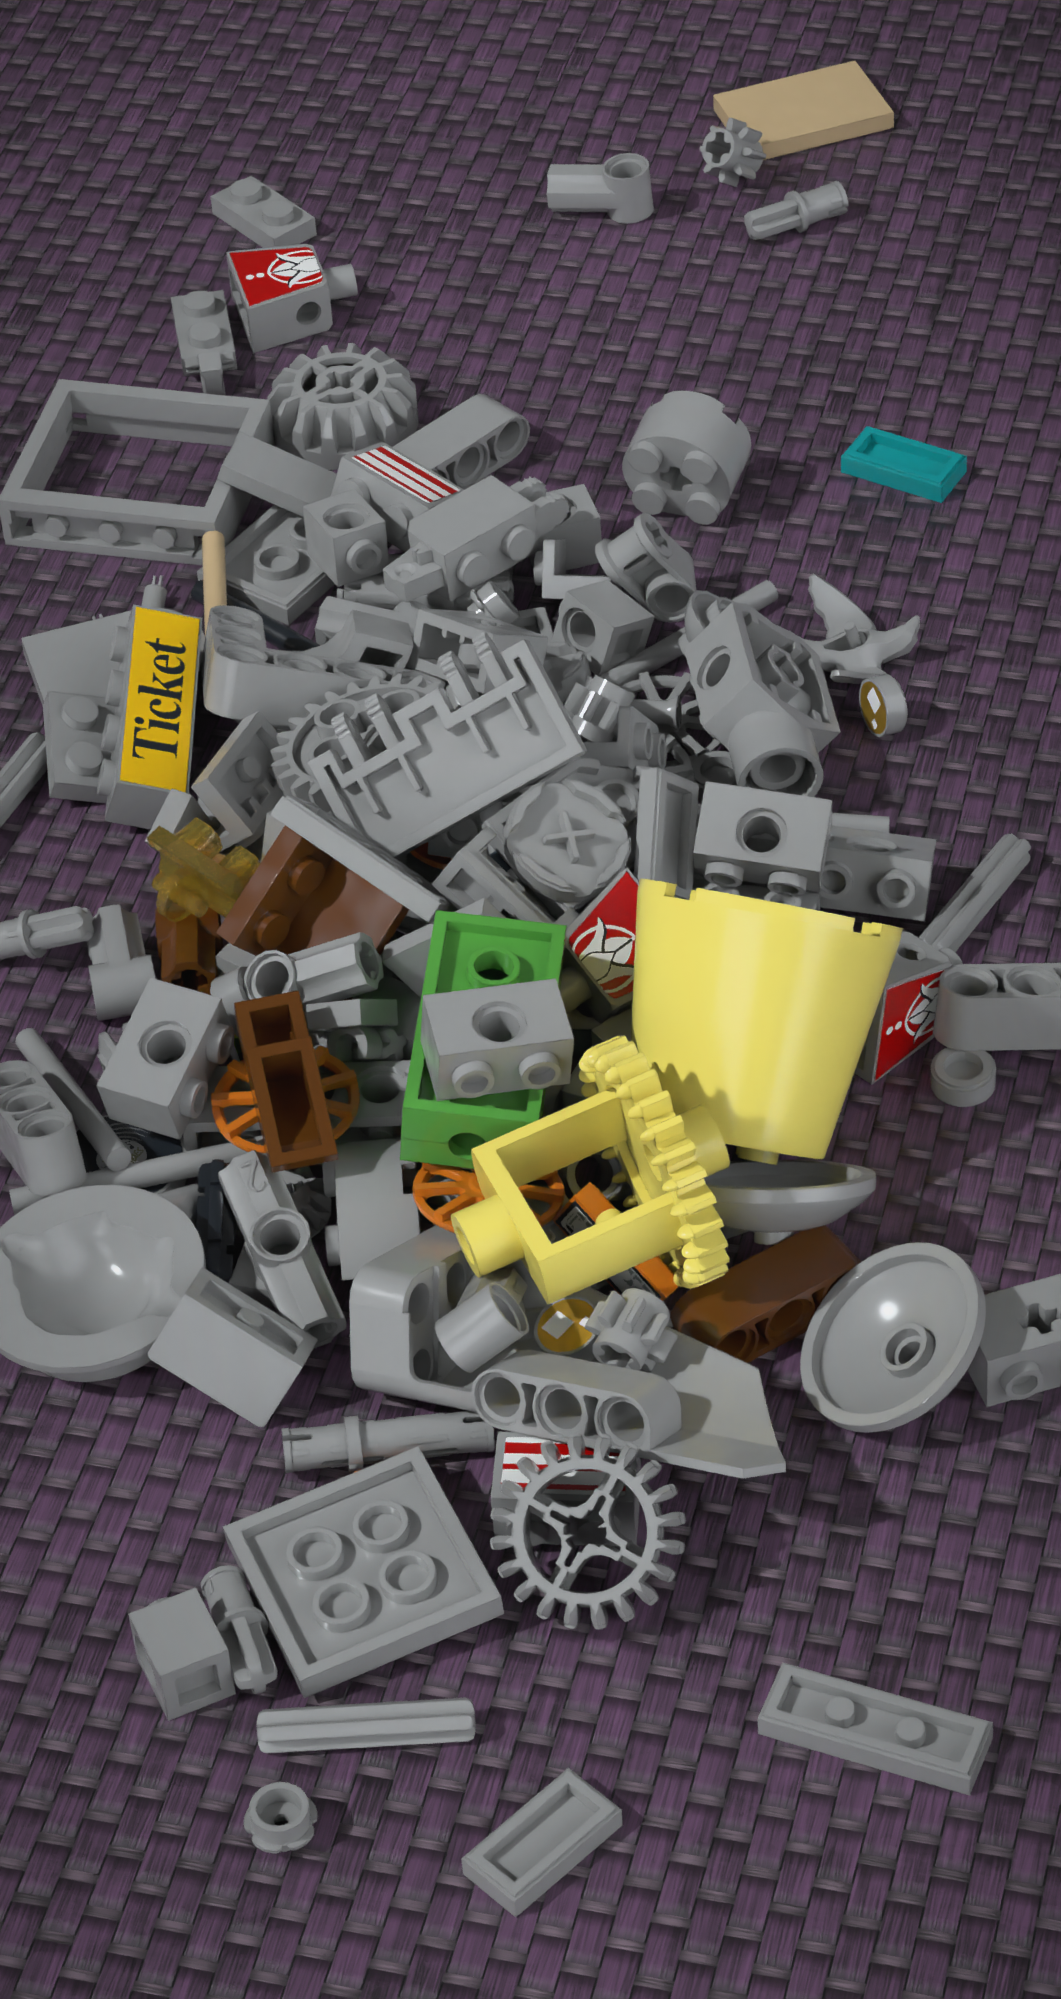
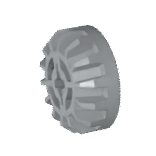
(342, 404)

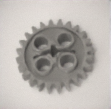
(314, 734)

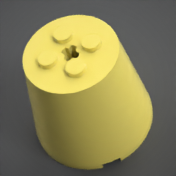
(755, 1012)

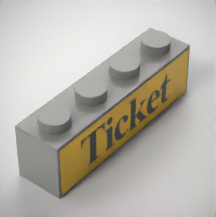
(152, 716)

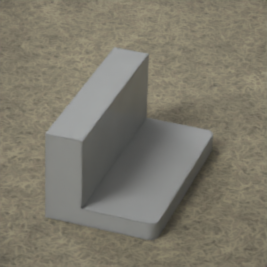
(232, 1348)

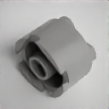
(686, 457)

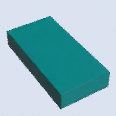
(904, 464)

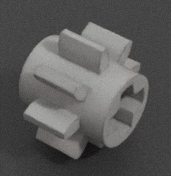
(732, 152)
(597, 708)
(631, 1330)

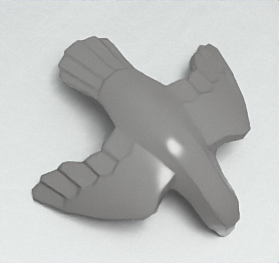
(852, 644)

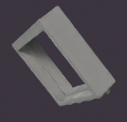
(117, 524)

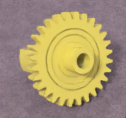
(659, 1156)

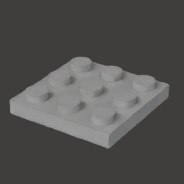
(363, 1571)

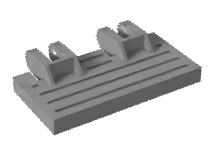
(447, 761)

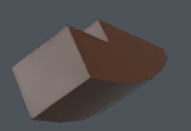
(285, 1081)

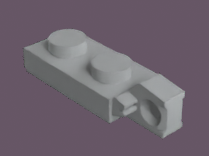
(204, 337)

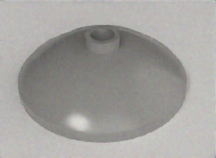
(788, 1195)
(893, 1337)

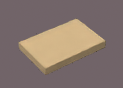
(808, 109)

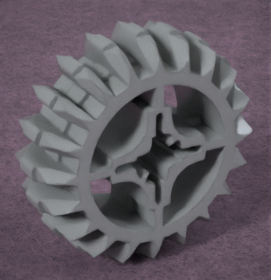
(534, 1501)

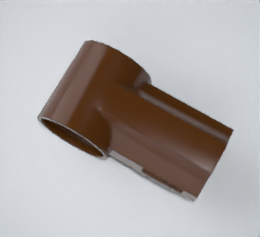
(189, 950)

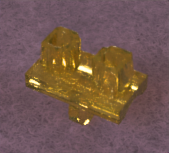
(191, 879)

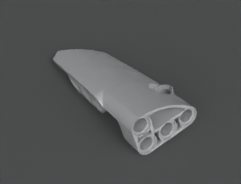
(689, 1412)

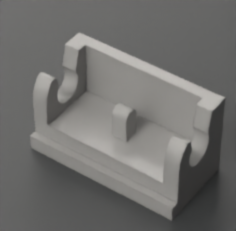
(476, 875)

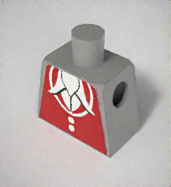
(285, 293)
(602, 952)
(905, 1008)

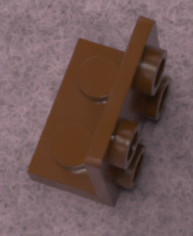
(307, 900)

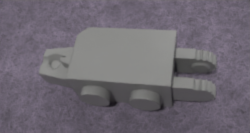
(474, 537)

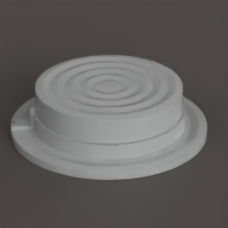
(93, 1280)

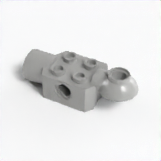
(758, 694)

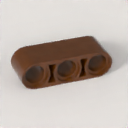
(765, 1296)

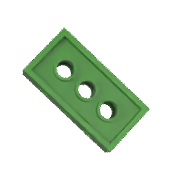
(466, 955)

